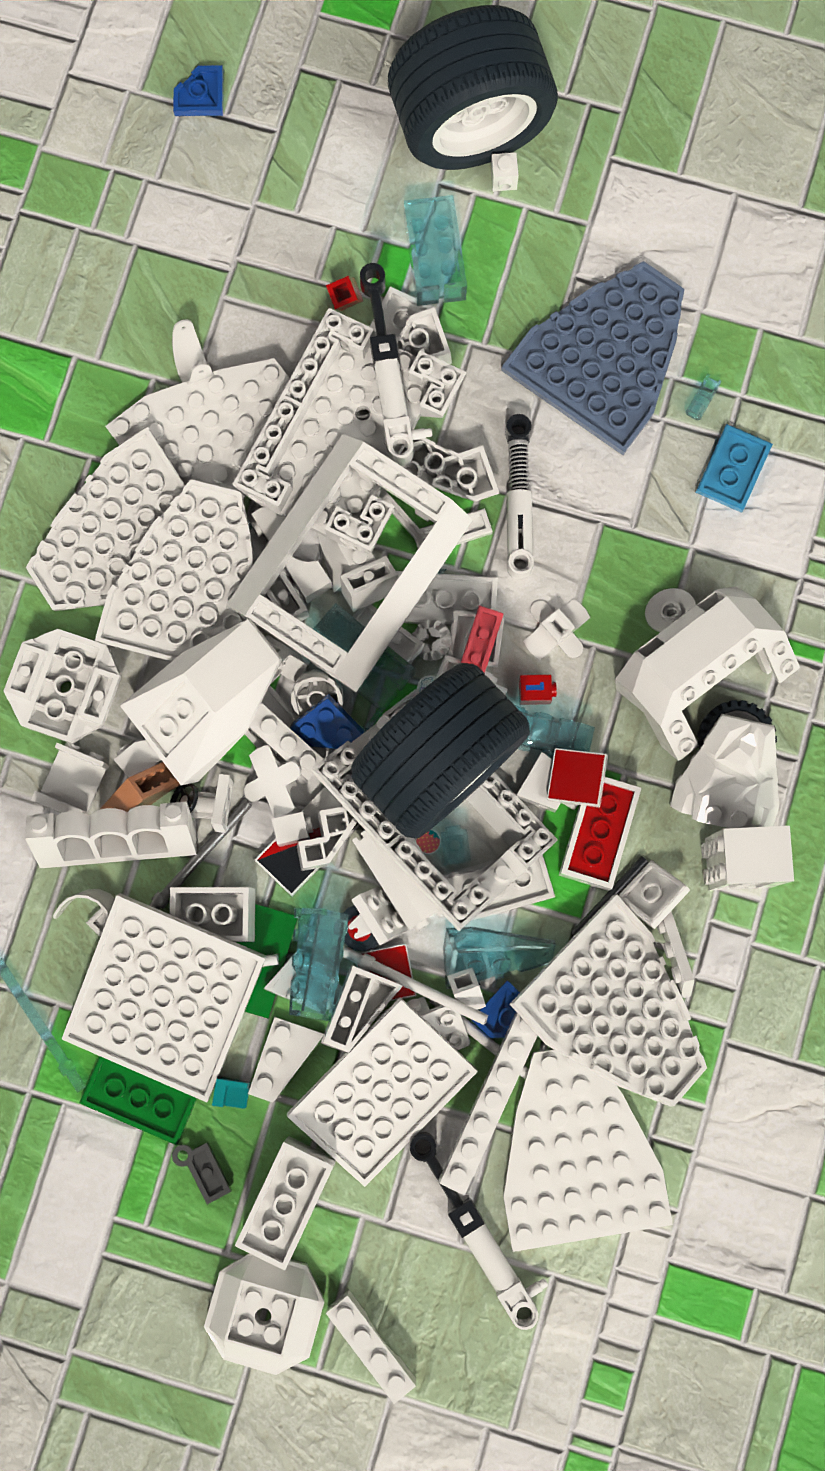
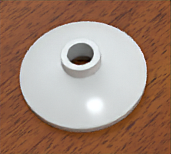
(666, 603)

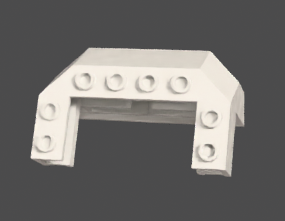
(697, 655)

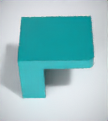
(231, 1093)

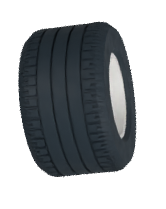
(472, 87)
(439, 749)

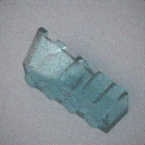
(549, 734)
(317, 962)

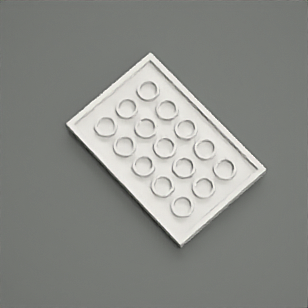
(382, 1092)

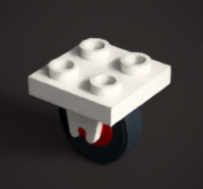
(372, 921)

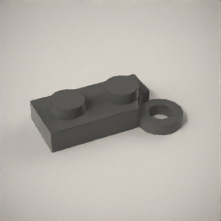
(204, 1170)

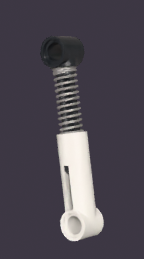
(519, 498)

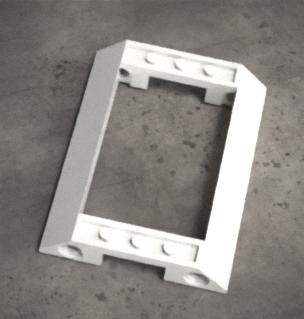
(430, 504)
(491, 800)

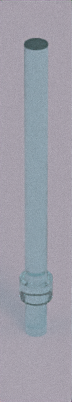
(66, 1066)

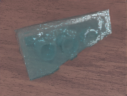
(493, 952)

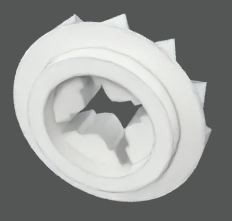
(440, 646)

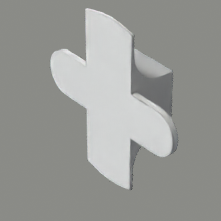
(556, 629)
(273, 781)

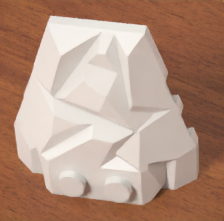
(732, 776)

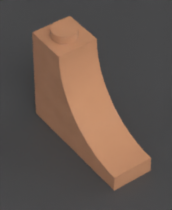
(143, 788)

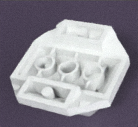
(37, 681)
(294, 1309)

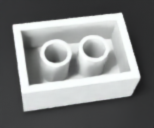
(217, 909)

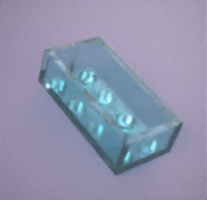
(435, 250)
(388, 673)

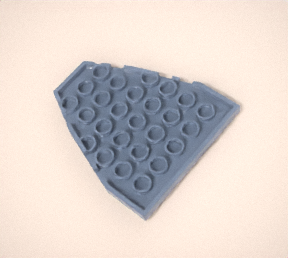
(605, 354)

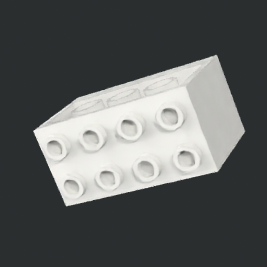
(748, 858)
(285, 1202)

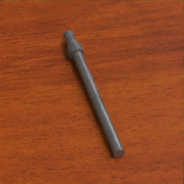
(161, 898)

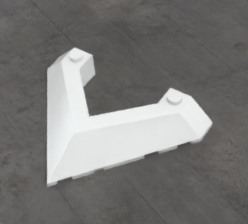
(462, 473)

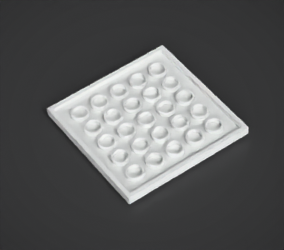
(163, 997)

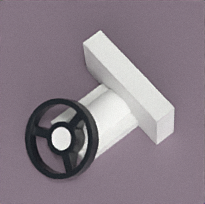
(209, 805)

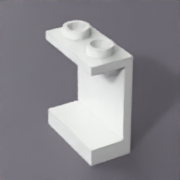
(72, 780)

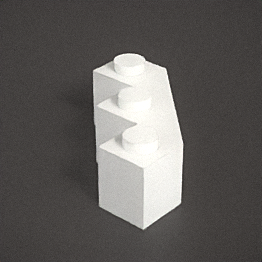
(334, 827)

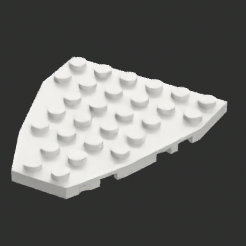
(210, 422)
(104, 524)
(181, 576)
(616, 1008)
(578, 1160)

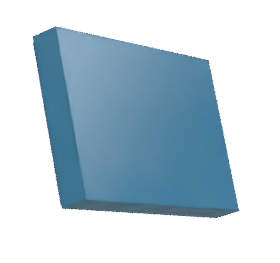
(734, 468)

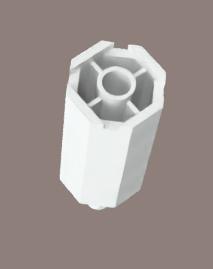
(403, 893)

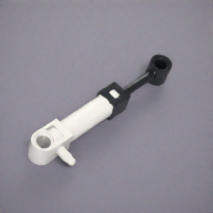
(388, 374)
(483, 1246)

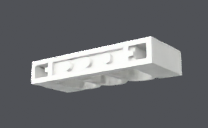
(82, 838)

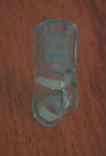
(702, 398)

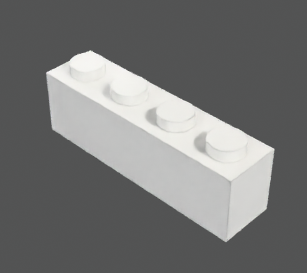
(342, 560)

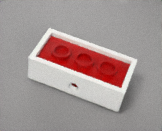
(600, 836)

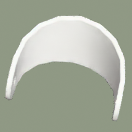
(188, 353)
(102, 898)

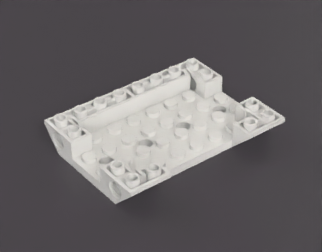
(319, 407)

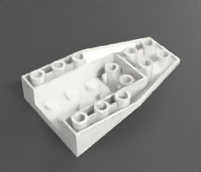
(204, 700)

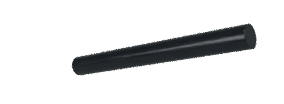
(619, 886)

